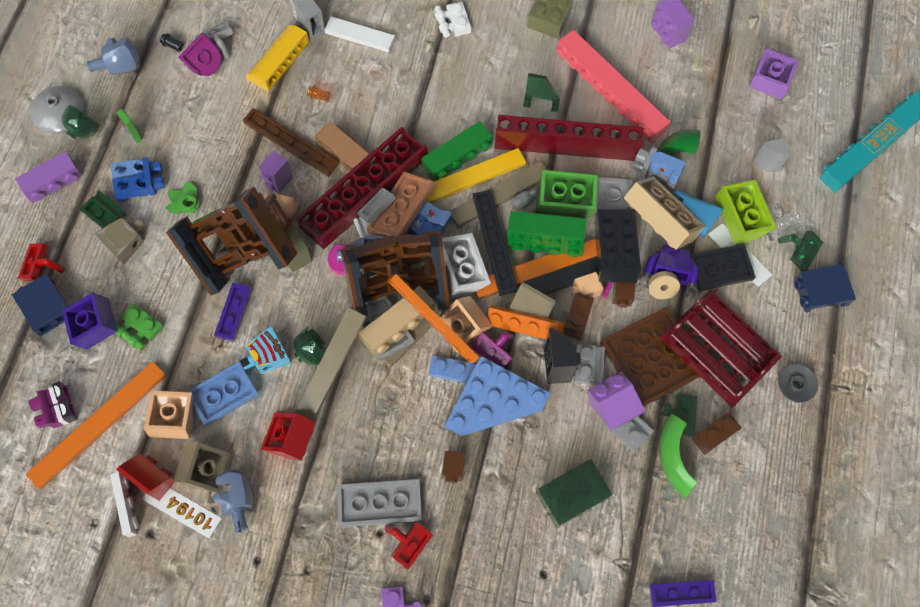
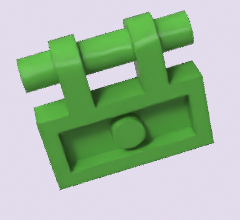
(142, 323)

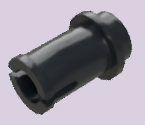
(171, 42)

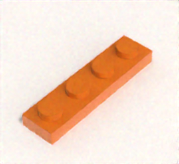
(523, 322)

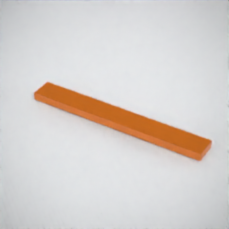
(540, 267)
(95, 425)

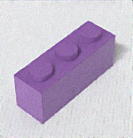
(48, 177)

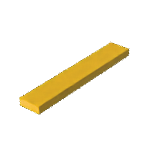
(476, 175)

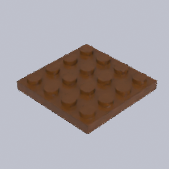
(647, 359)

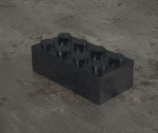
(617, 246)

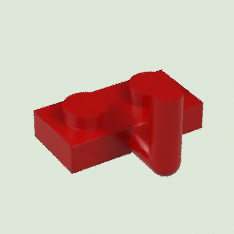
(34, 260)
(410, 544)

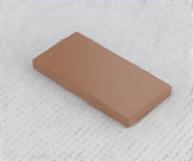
(410, 196)

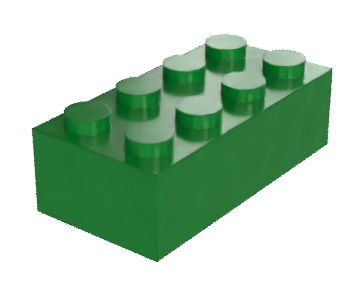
(546, 233)

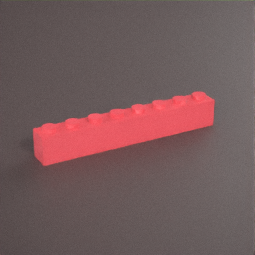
(612, 86)

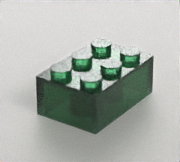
(573, 493)

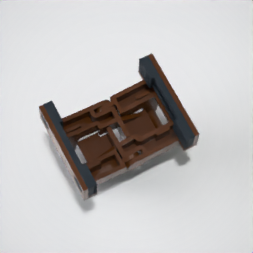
(235, 228)

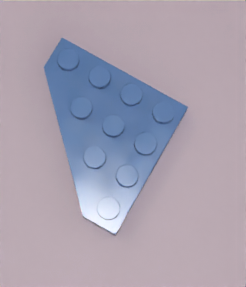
(493, 398)

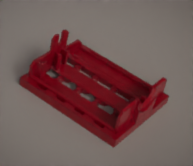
(737, 331)

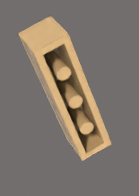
(393, 324)

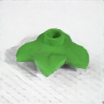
(181, 199)

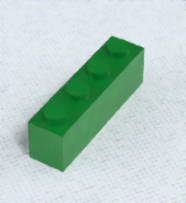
(457, 151)

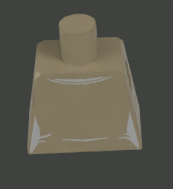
(122, 238)

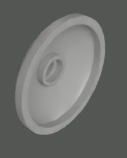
(48, 115)

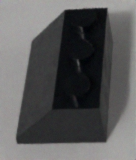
(560, 358)

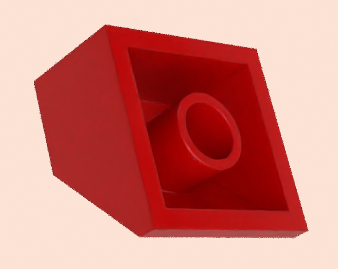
(288, 435)
(147, 476)

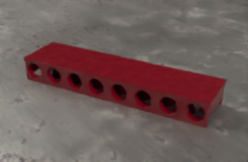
(568, 142)
(340, 211)

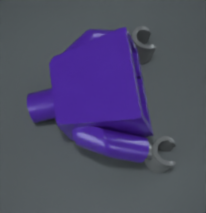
(674, 261)

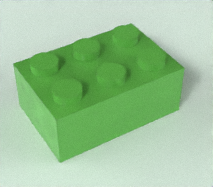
(567, 193)

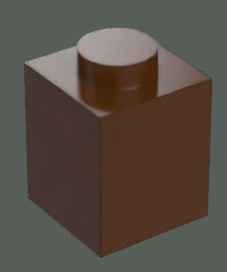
(623, 294)
(453, 466)

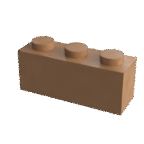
(340, 146)

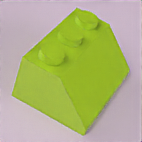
(745, 211)

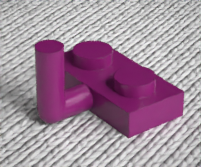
(492, 350)

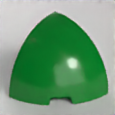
(683, 140)

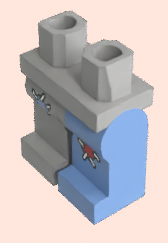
(660, 165)

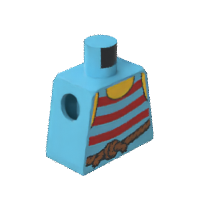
(265, 352)

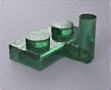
(806, 248)
(685, 410)

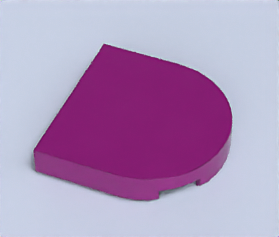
(202, 56)

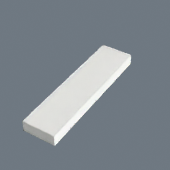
(359, 34)

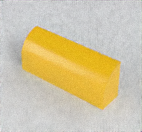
(278, 57)

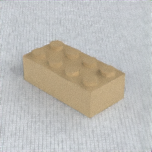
(664, 212)

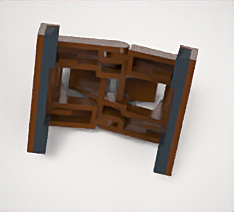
(379, 255)

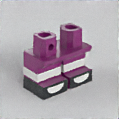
(55, 406)

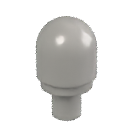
(523, 199)

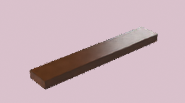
(291, 142)

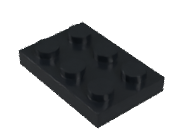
(723, 267)

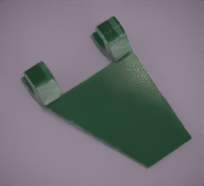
(541, 88)

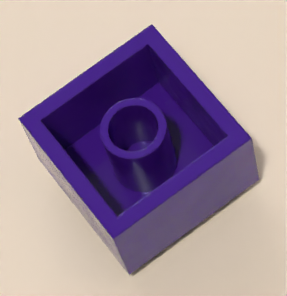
(89, 321)

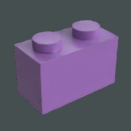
(275, 172)

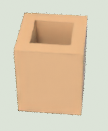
(588, 285)

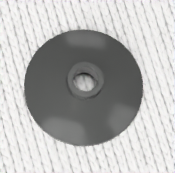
(803, 377)

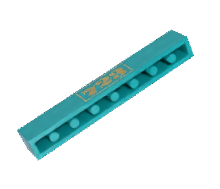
(872, 144)

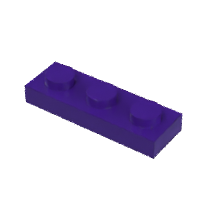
(233, 312)
(682, 593)

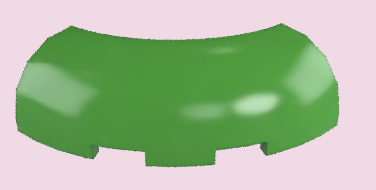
(671, 458)

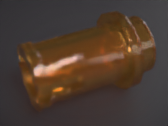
(319, 94)

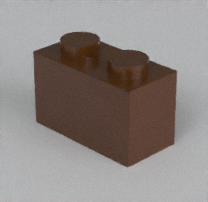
(578, 316)
(716, 433)

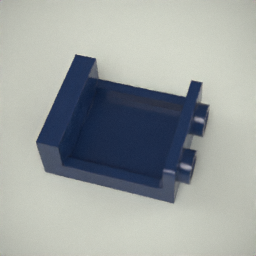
(824, 287)
(41, 304)

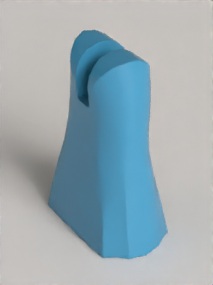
(703, 210)

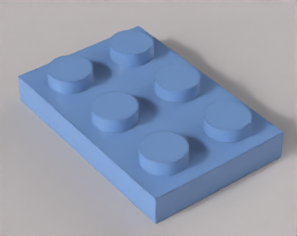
(222, 394)

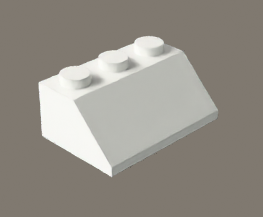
(463, 266)

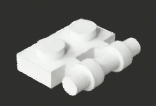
(458, 19)

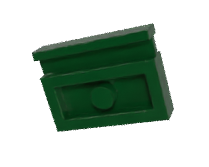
(102, 210)

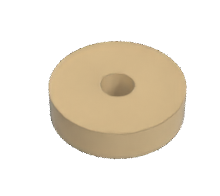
(662, 278)

